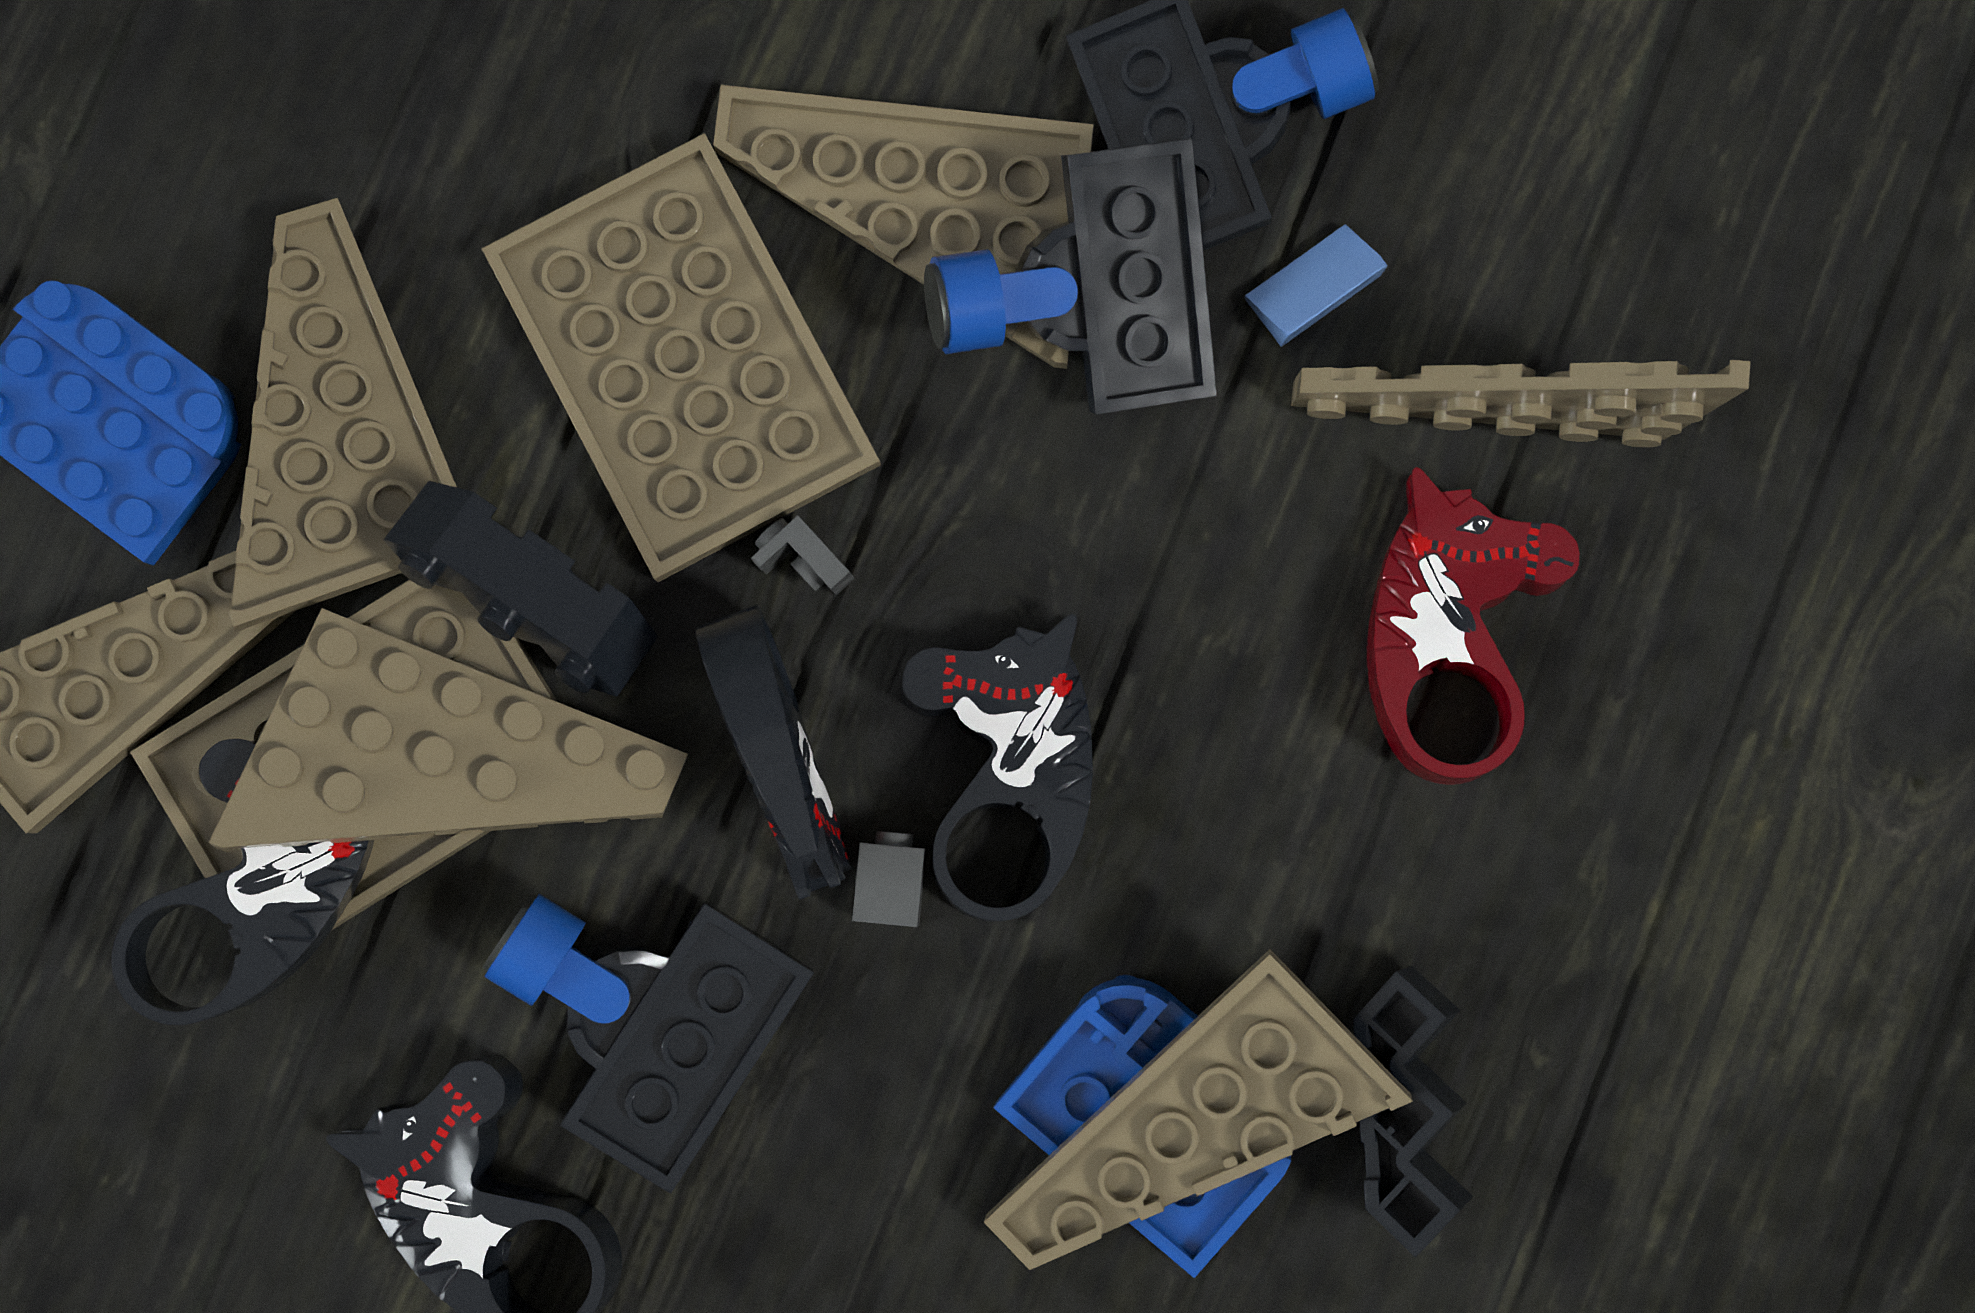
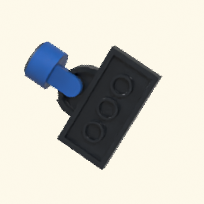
(1162, 84)
(1107, 282)
(657, 1027)

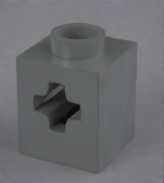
(889, 881)

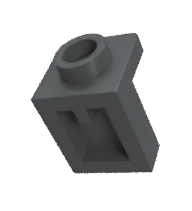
(814, 562)

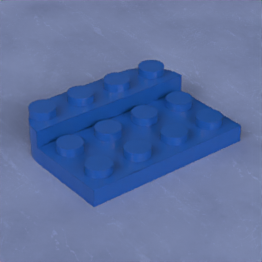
(111, 417)
(1091, 1059)

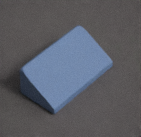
(1315, 284)

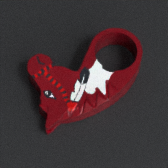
(1427, 606)

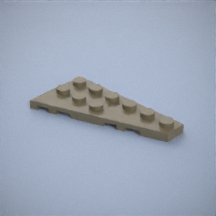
(109, 681)
(1217, 1103)

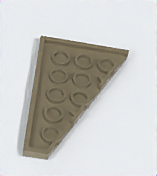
(908, 175)
(1590, 399)
(333, 429)
(413, 744)

